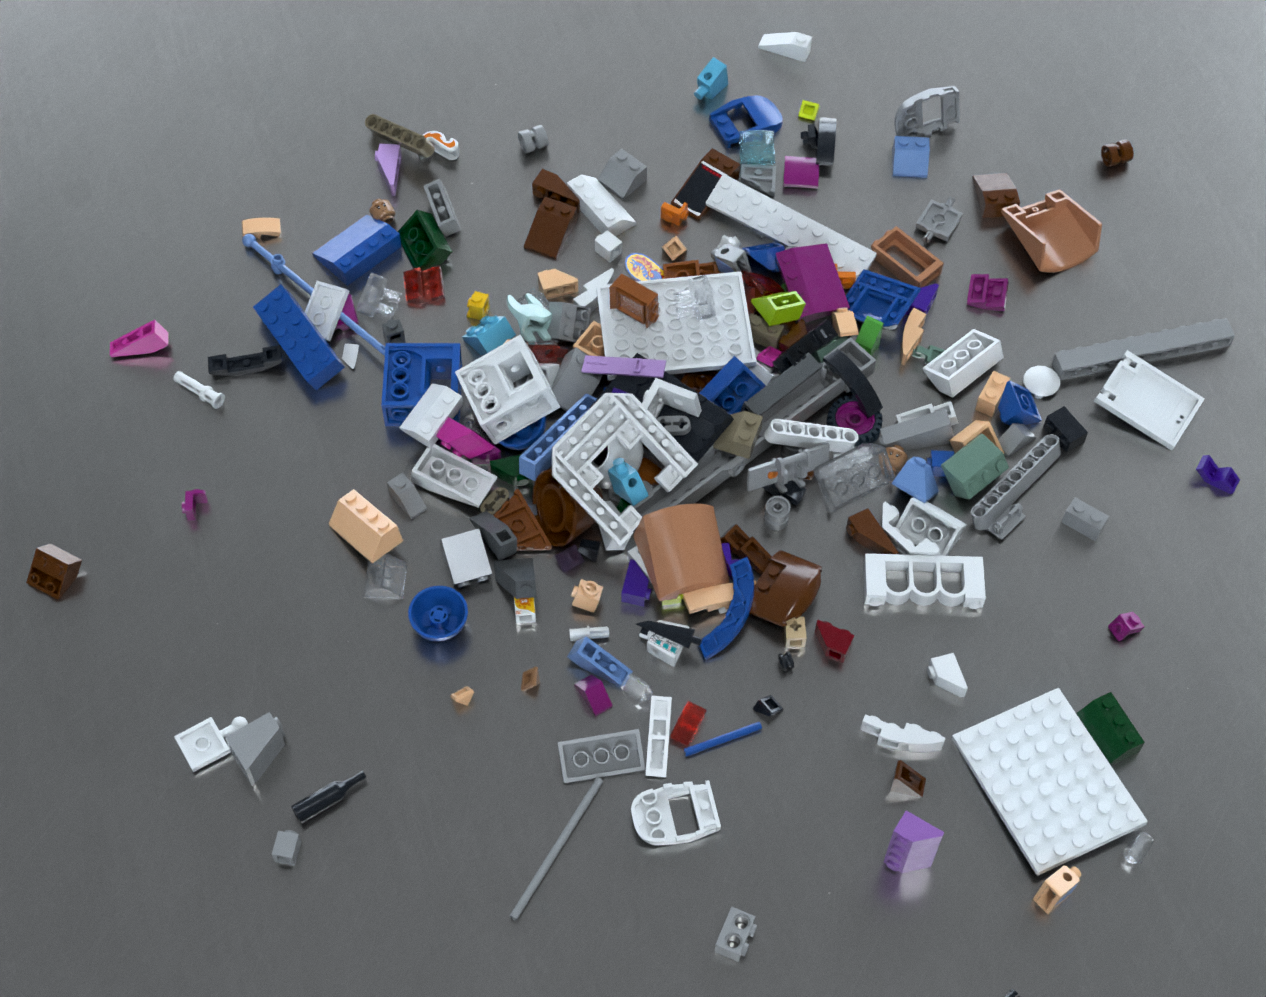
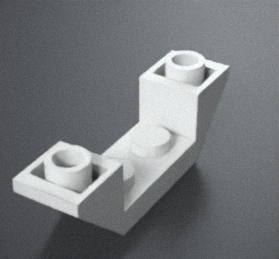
(904, 546)

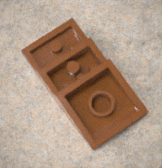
(689, 268)

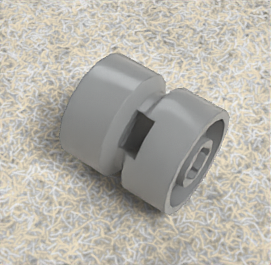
(538, 137)
(777, 513)

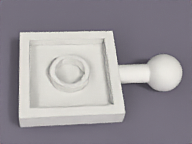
(205, 742)

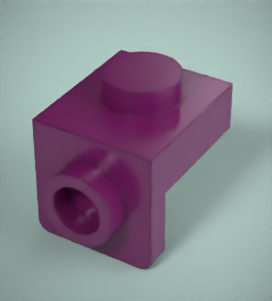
(191, 499)
(1125, 624)

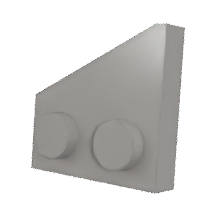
(759, 177)

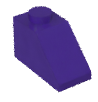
(924, 299)
(635, 586)

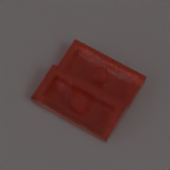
(763, 283)
(424, 285)

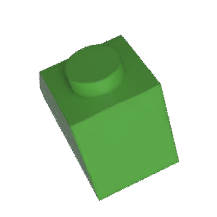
(870, 335)

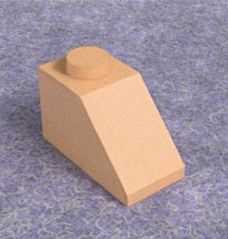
(556, 283)
(844, 322)

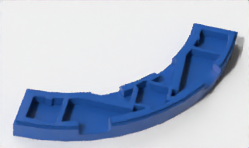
(737, 613)

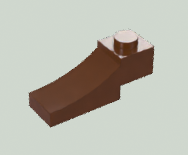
(748, 547)

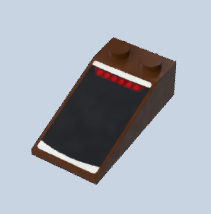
(703, 181)

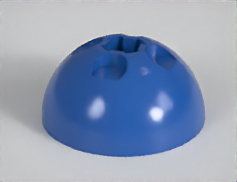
(525, 437)
(440, 605)

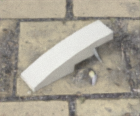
(658, 736)

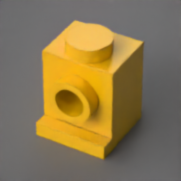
(478, 305)

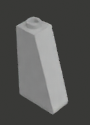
(919, 432)

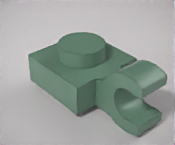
(929, 353)

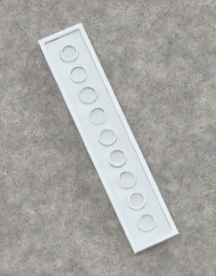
(786, 224)

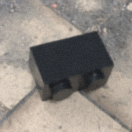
(1066, 427)

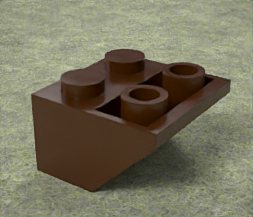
(53, 570)

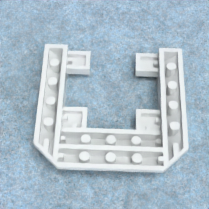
(629, 421)

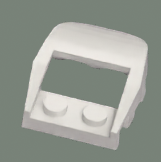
(654, 817)

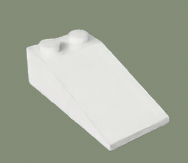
(452, 476)

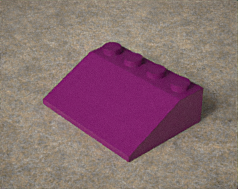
(814, 277)

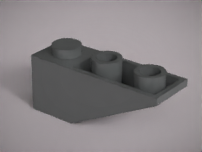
(496, 534)

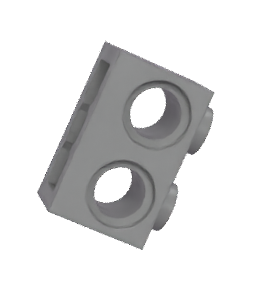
(731, 932)

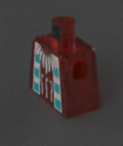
(540, 347)

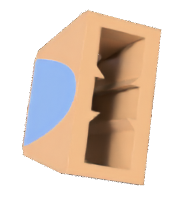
(1061, 883)

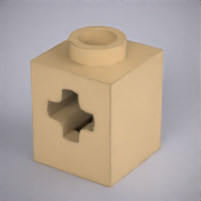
(795, 638)

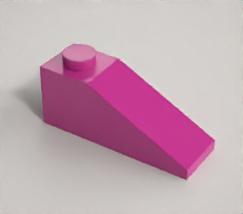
(142, 340)

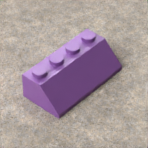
(912, 844)

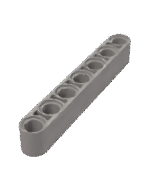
(1016, 482)

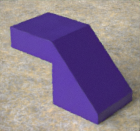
(1221, 478)

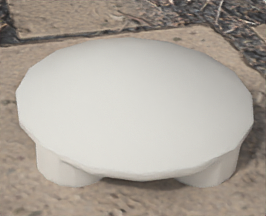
(1041, 381)

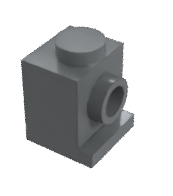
(393, 328)

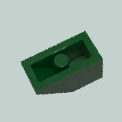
(508, 471)

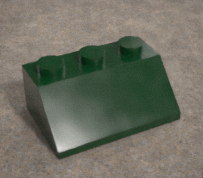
(424, 241)
(1111, 728)

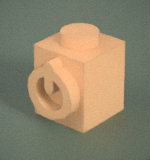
(586, 595)

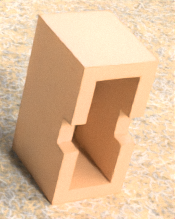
(991, 394)

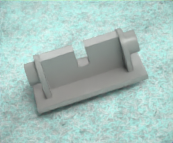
(1007, 521)

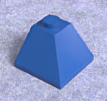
(765, 254)
(1018, 406)

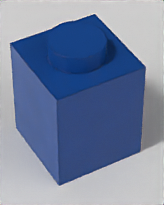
(936, 459)

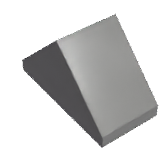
(1015, 438)

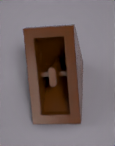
(907, 780)

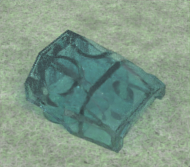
(756, 147)

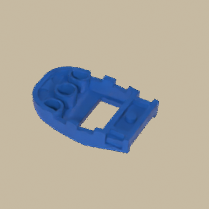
(760, 109)

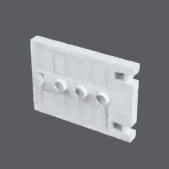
(1149, 400)

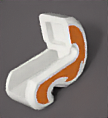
(445, 148)

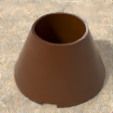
(558, 511)

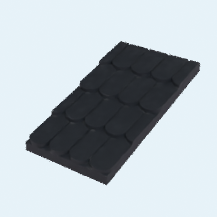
(704, 429)

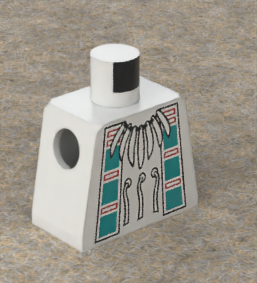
(662, 647)

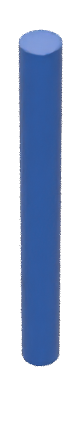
(722, 739)

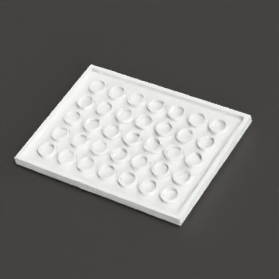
(683, 342)
(1048, 781)

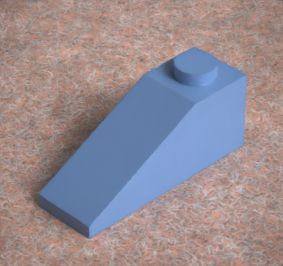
(598, 661)

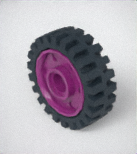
(846, 412)

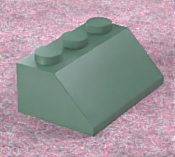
(974, 467)

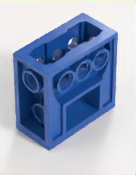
(419, 364)

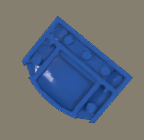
(880, 298)

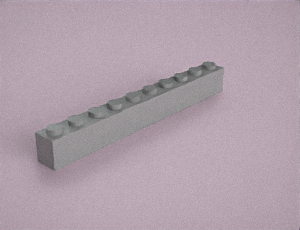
(1148, 347)

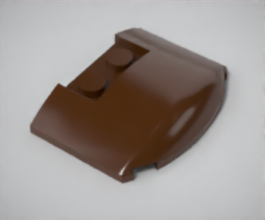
(785, 588)

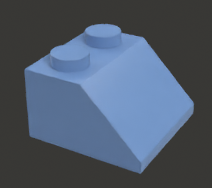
(910, 156)

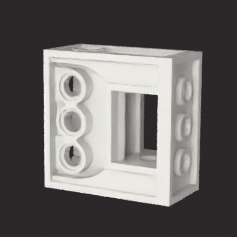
(513, 405)

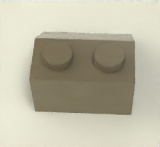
(741, 434)

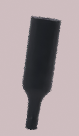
(324, 798)

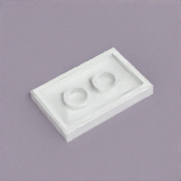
(326, 307)

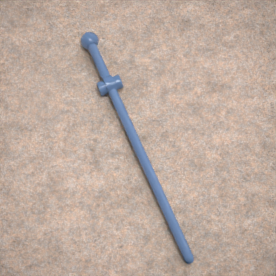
(278, 267)

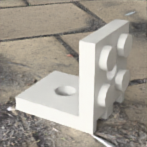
(671, 395)

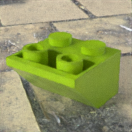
(779, 307)

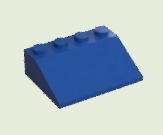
(358, 248)

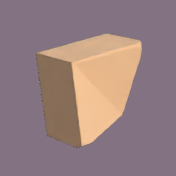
(674, 248)

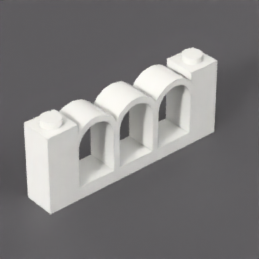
(878, 592)

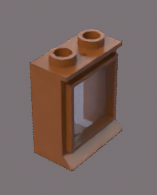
(634, 300)

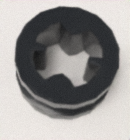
(786, 660)

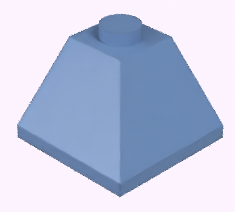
(917, 479)

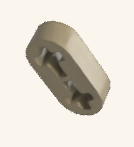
(492, 499)

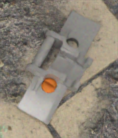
(787, 469)

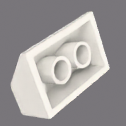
(431, 413)
(930, 522)

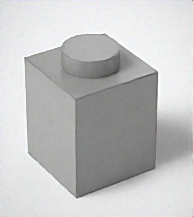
(286, 847)

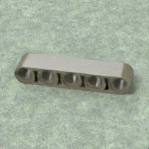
(399, 135)

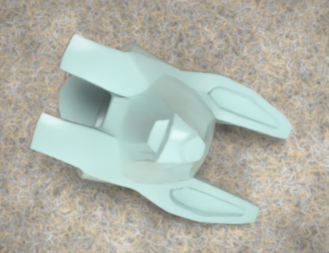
(531, 318)

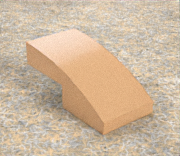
(261, 226)

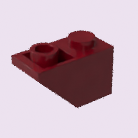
(834, 641)

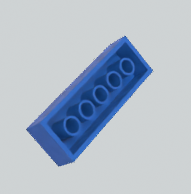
(298, 337)

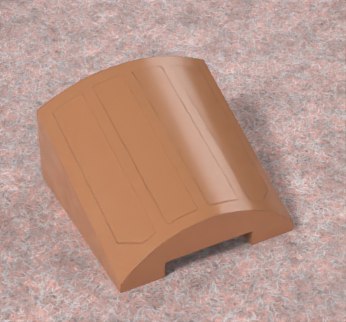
(1055, 231)
(681, 549)

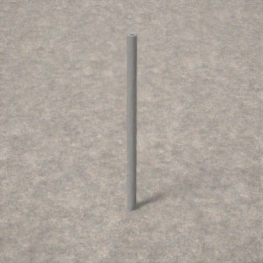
(556, 849)

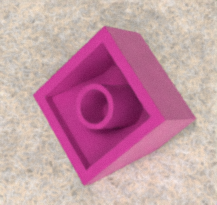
(462, 440)

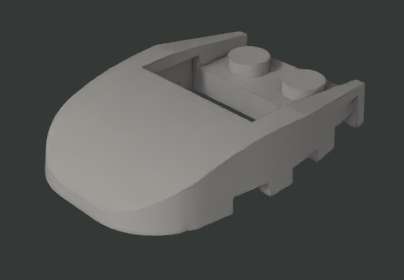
(909, 115)

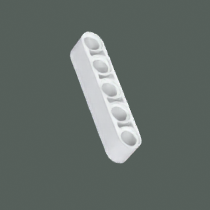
(810, 435)

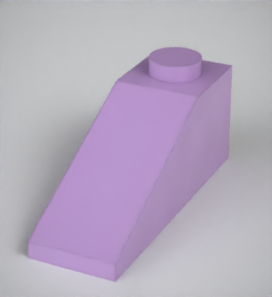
(389, 164)

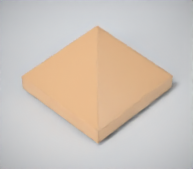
(463, 695)

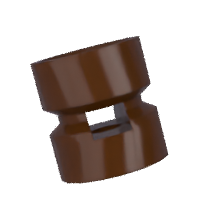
(1117, 153)

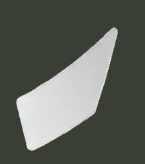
(350, 354)

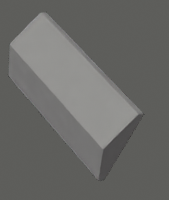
(601, 755)

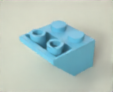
(489, 334)

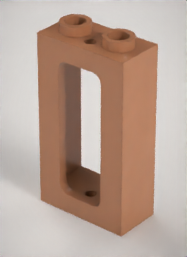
(927, 261)

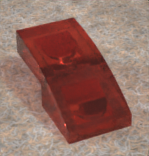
(688, 723)

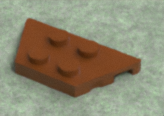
(523, 524)

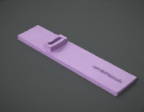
(624, 366)

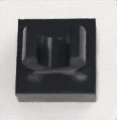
(810, 136)

